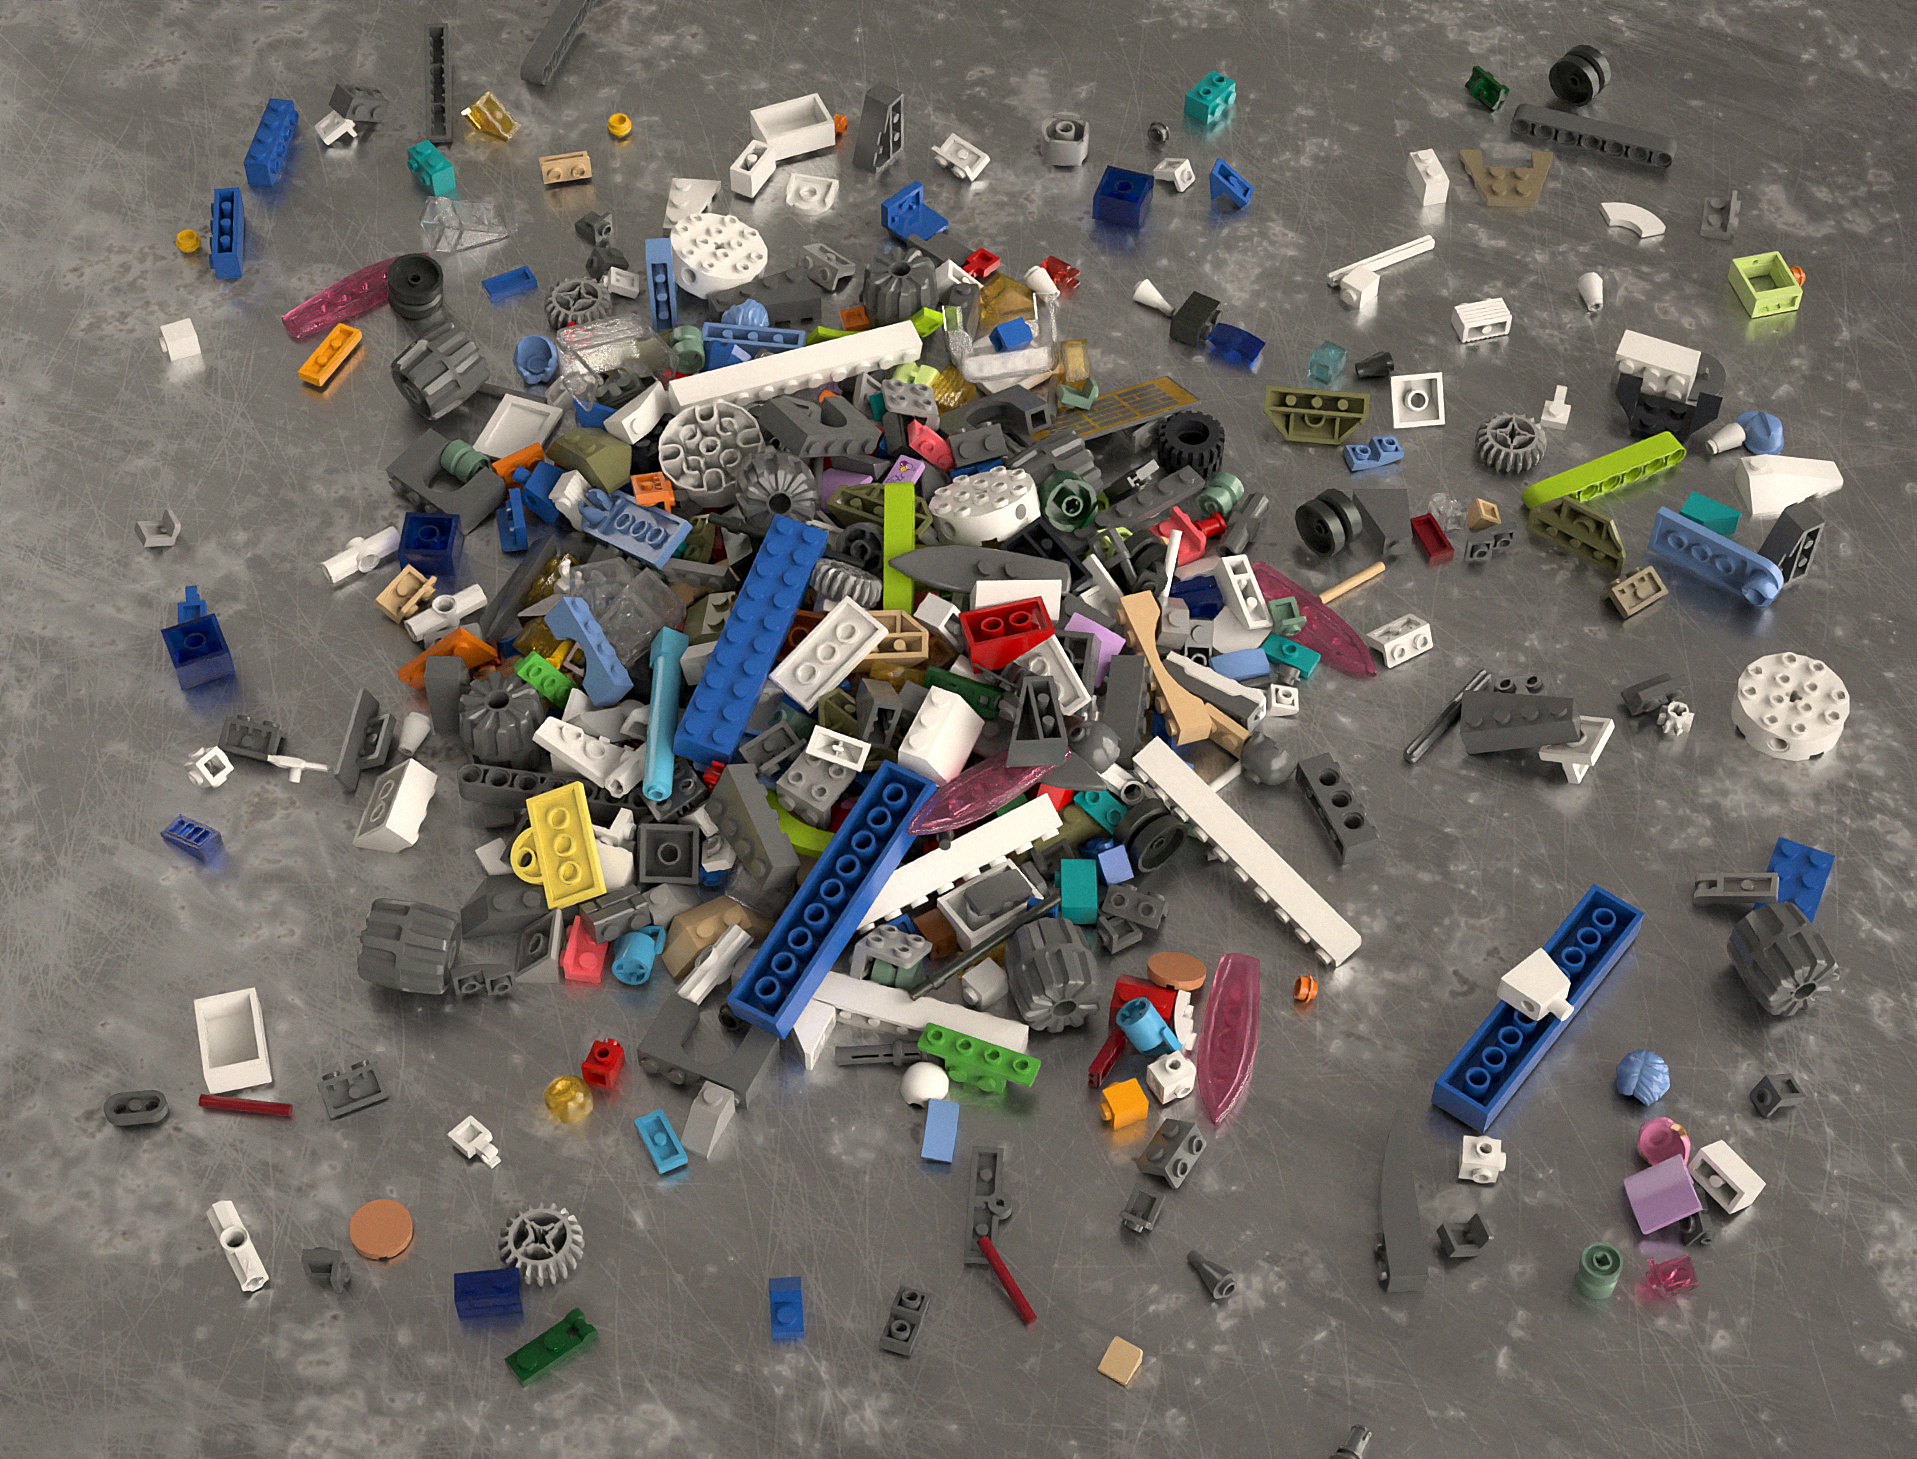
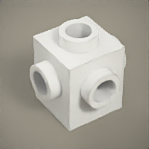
(215, 767)
(1171, 1076)
(1481, 1159)

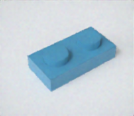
(660, 1141)

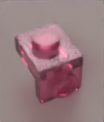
(1672, 1276)

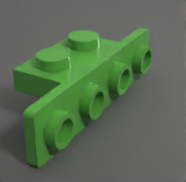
(546, 679)
(978, 1060)

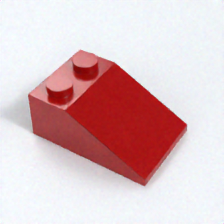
(1004, 632)

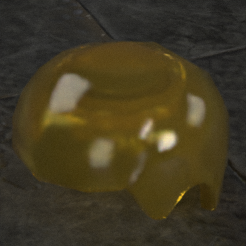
(569, 1098)

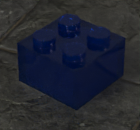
(1123, 197)
(431, 543)
(198, 651)

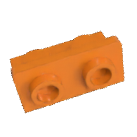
(527, 458)
(651, 489)

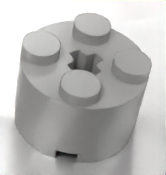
(1064, 139)

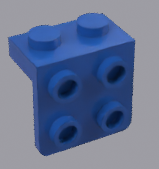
(907, 214)

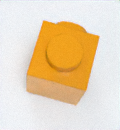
(1123, 1104)

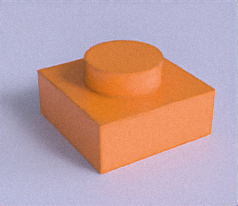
(854, 319)

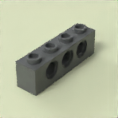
(1337, 808)

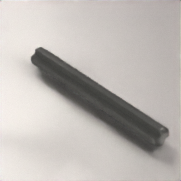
(1444, 718)

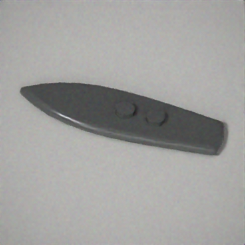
(959, 567)
(1072, 775)

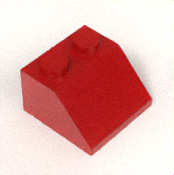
(1133, 987)

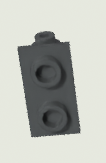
(1697, 1224)

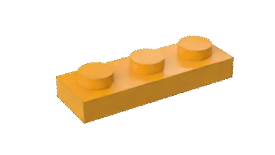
(329, 354)

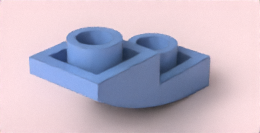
(1378, 452)
(1241, 664)
(940, 1130)

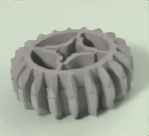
(577, 302)
(1510, 442)
(841, 579)
(545, 1227)

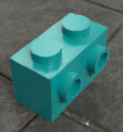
(1210, 97)
(431, 168)
(1077, 890)

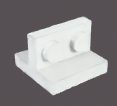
(1580, 755)

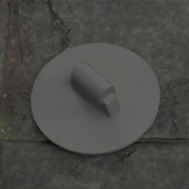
(1709, 377)

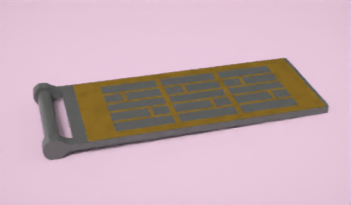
(1112, 412)

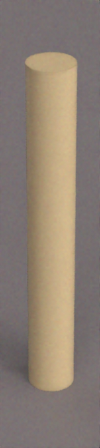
(1351, 582)

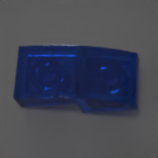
(1229, 336)

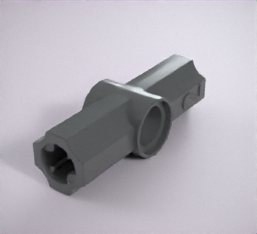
(1243, 525)

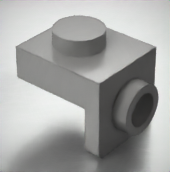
(159, 532)

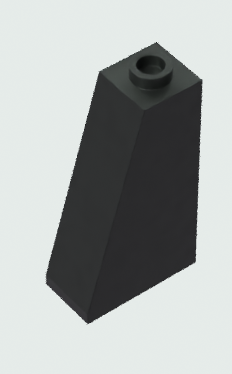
(740, 548)

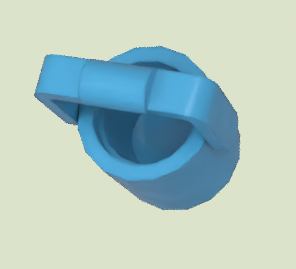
(636, 954)
(1146, 1028)

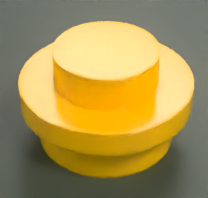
(619, 124)
(187, 240)

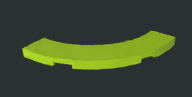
(924, 321)
(803, 838)

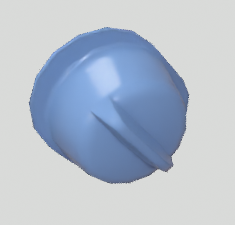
(1762, 432)

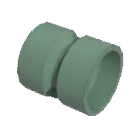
(688, 345)
(463, 460)
(1220, 495)
(895, 976)
(1598, 1270)

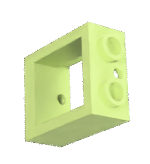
(1766, 302)

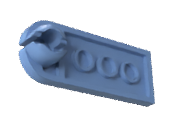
(633, 528)
(1715, 558)

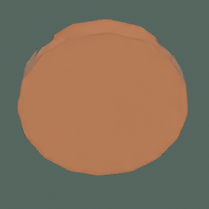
(1177, 970)
(381, 1229)

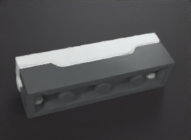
(1225, 694)

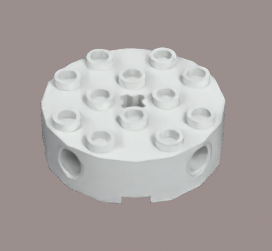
(715, 253)
(706, 449)
(984, 507)
(1790, 706)

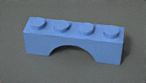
(605, 676)

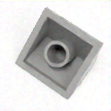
(540, 950)

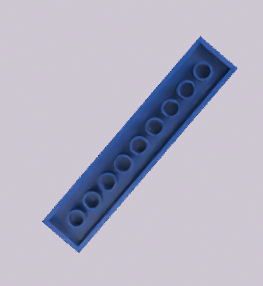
(750, 643)
(831, 902)
(1512, 1043)

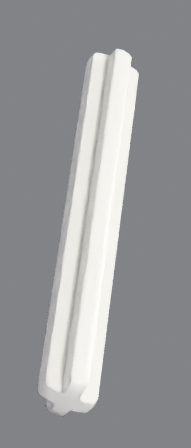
(1384, 258)

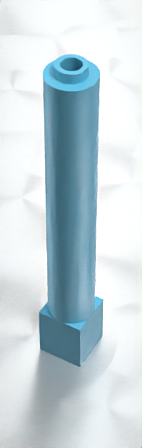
(663, 715)

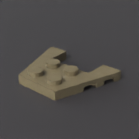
(1507, 185)

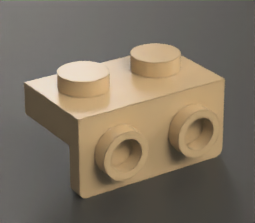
(565, 167)
(404, 594)
(1226, 731)

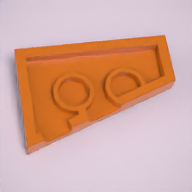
(458, 644)

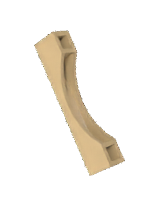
(1183, 712)

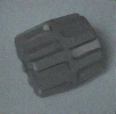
(898, 287)
(439, 371)
(1056, 452)
(773, 485)
(500, 722)
(409, 946)
(1782, 958)
(1052, 974)

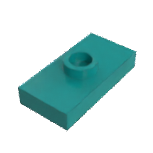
(1289, 653)

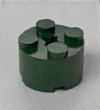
(1053, 501)

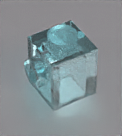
(1327, 362)

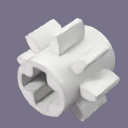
(1675, 718)

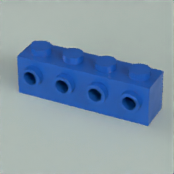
(270, 142)
(227, 233)

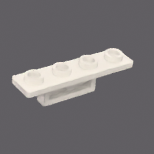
(1104, 592)

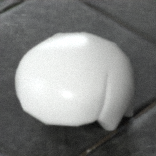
(923, 1082)

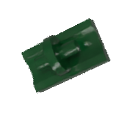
(1486, 88)

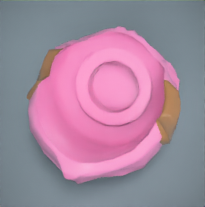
(1661, 1140)

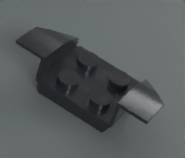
(1655, 415)

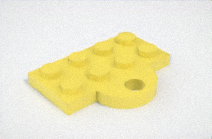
(560, 848)

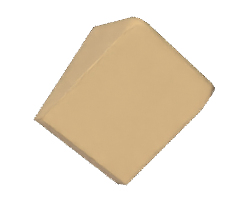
(1482, 514)
(1121, 1360)

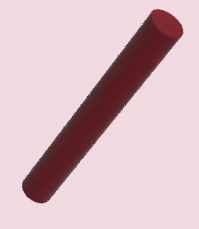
(245, 1105)
(1006, 1280)

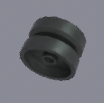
(1579, 75)
(415, 286)
(1328, 522)
(1144, 549)
(1150, 834)

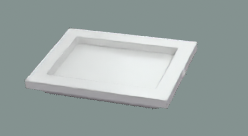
(516, 426)

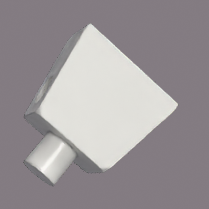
(1537, 987)

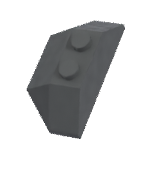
(506, 906)

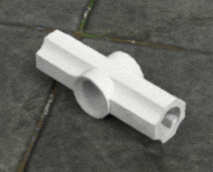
(361, 554)
(446, 612)
(628, 772)
(1118, 779)
(714, 964)
(244, 1258)

